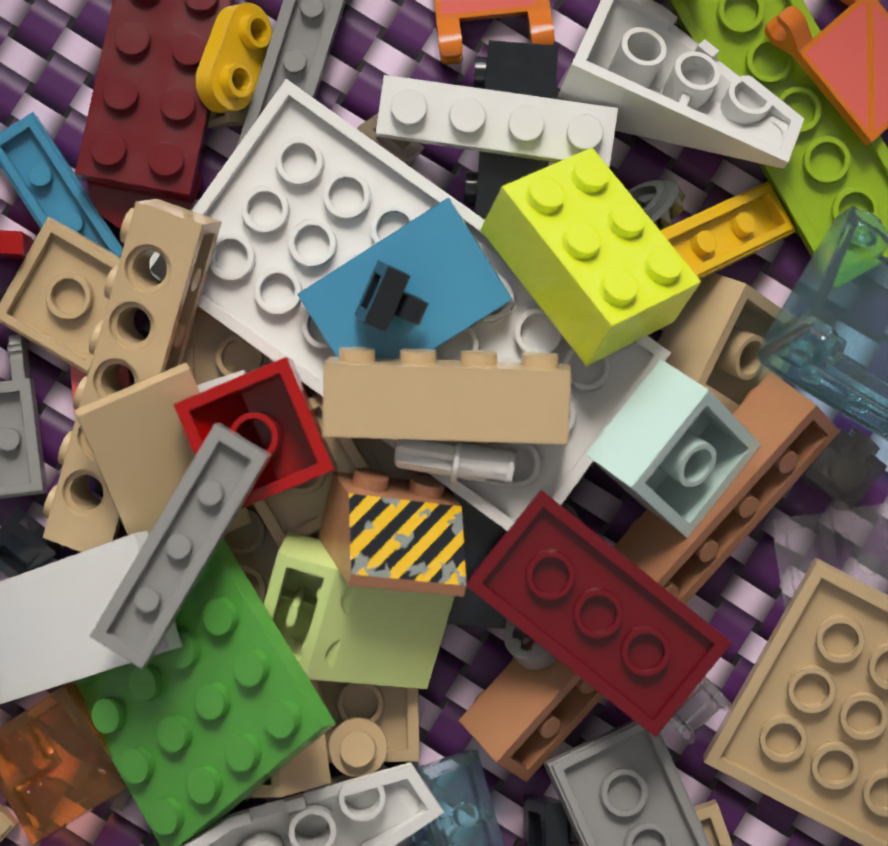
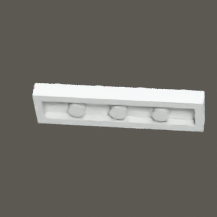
(493, 120)

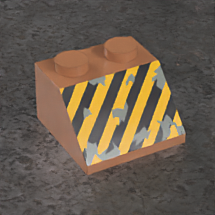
(395, 532)

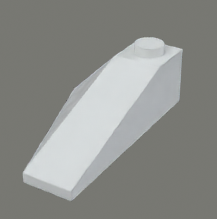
(675, 87)
(356, 812)

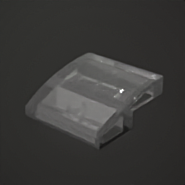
(844, 539)

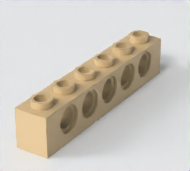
(187, 246)

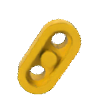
(236, 51)

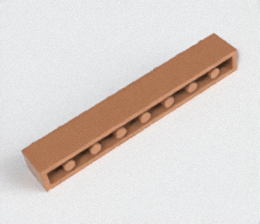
(534, 711)

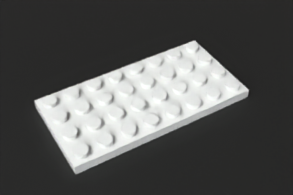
(317, 193)

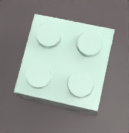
(674, 447)

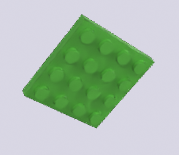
(210, 715)

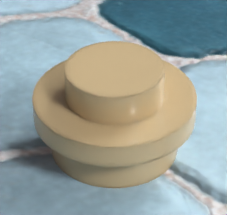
(358, 747)

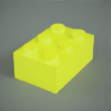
(589, 255)

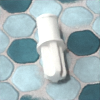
(457, 460)

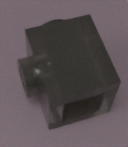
(845, 469)

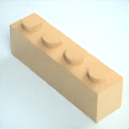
(446, 398)

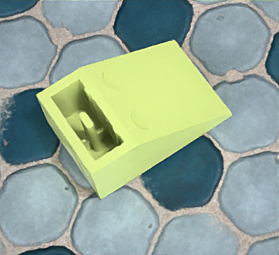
(348, 629)

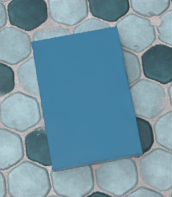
(444, 270)

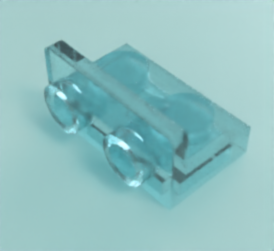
(466, 801)

